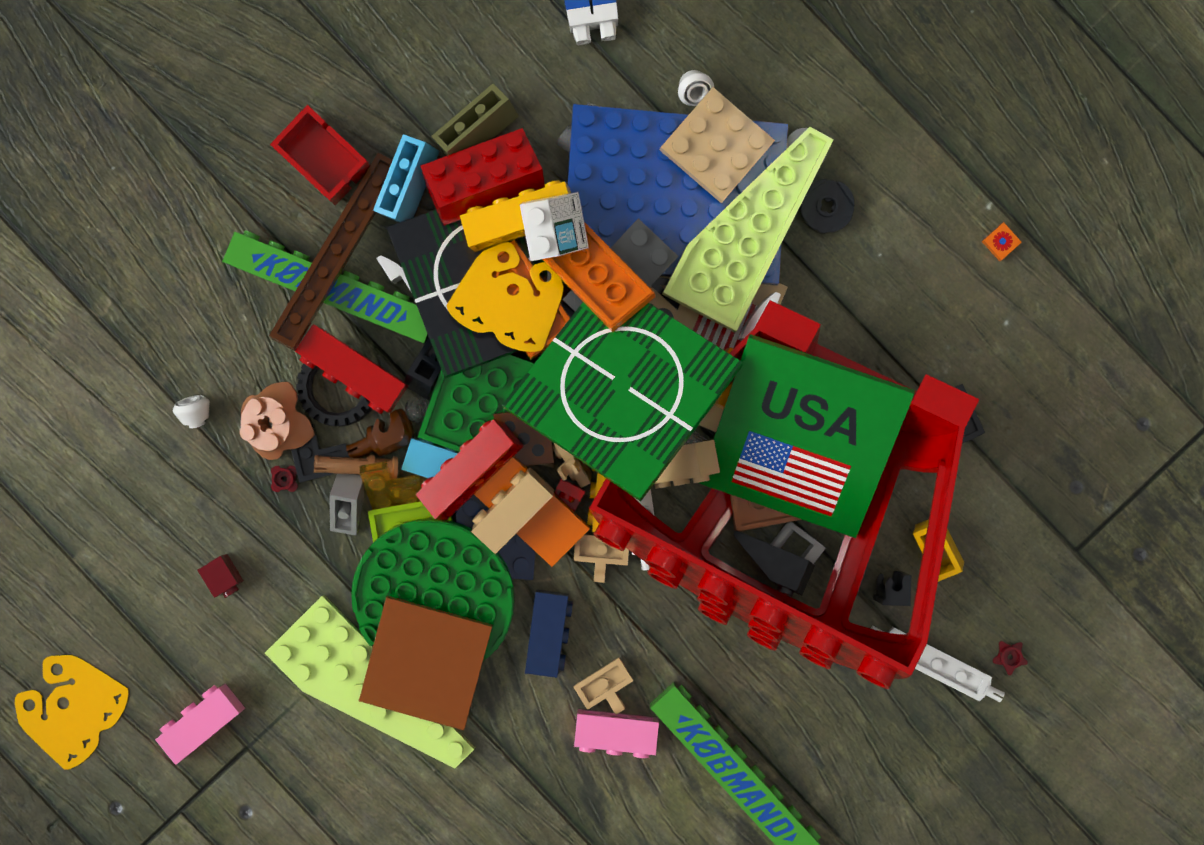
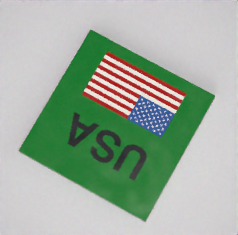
(806, 435)

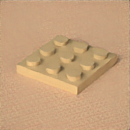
(717, 145)

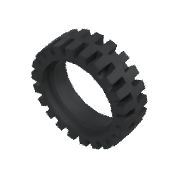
(320, 414)

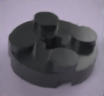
(842, 209)

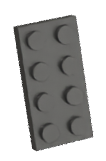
(641, 252)

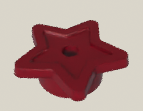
(1017, 656)

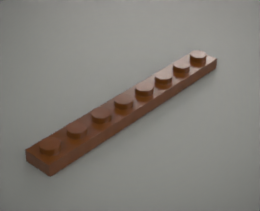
(331, 257)

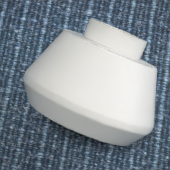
(694, 87)
(192, 410)

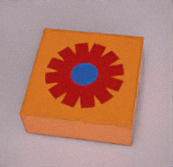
(1001, 241)

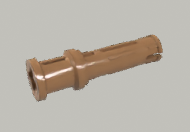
(347, 465)

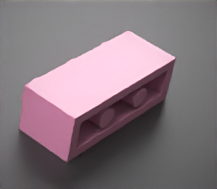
(199, 722)
(616, 733)

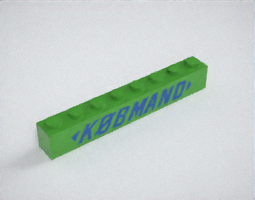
(347, 294)
(730, 769)

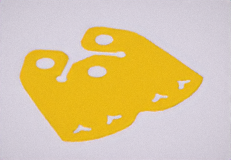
(501, 312)
(81, 720)

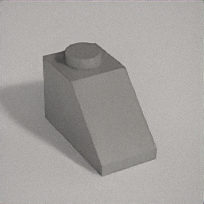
(346, 503)

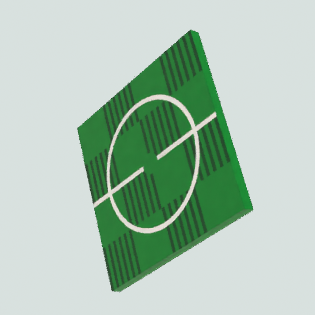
(624, 394)

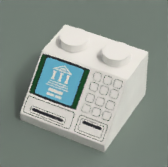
(554, 226)

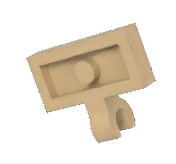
(573, 467)
(595, 551)
(604, 685)

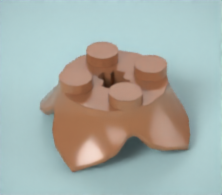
(288, 427)

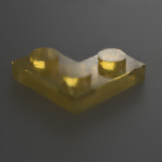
(384, 490)

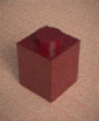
(221, 576)

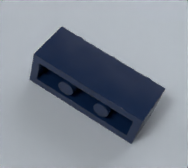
(548, 633)

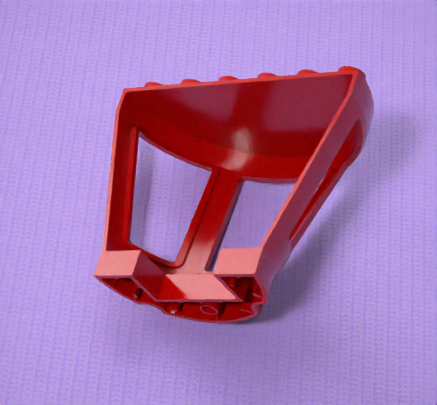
(926, 443)

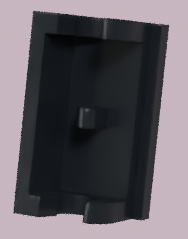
(895, 591)

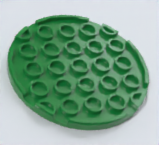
(438, 568)

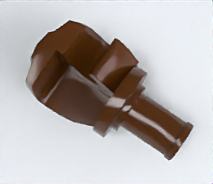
(383, 442)

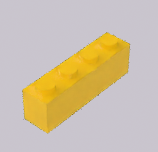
(503, 219)

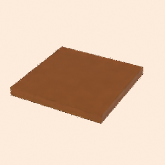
(425, 662)

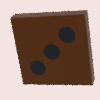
(536, 447)

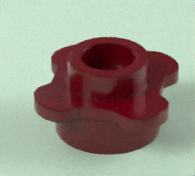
(277, 482)

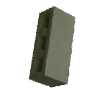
(476, 122)

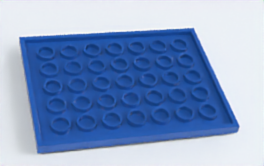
(627, 177)

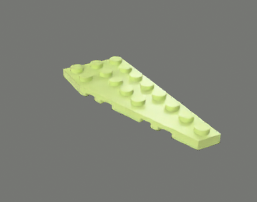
(736, 249)
(330, 662)

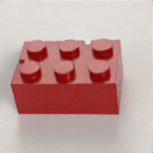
(320, 157)

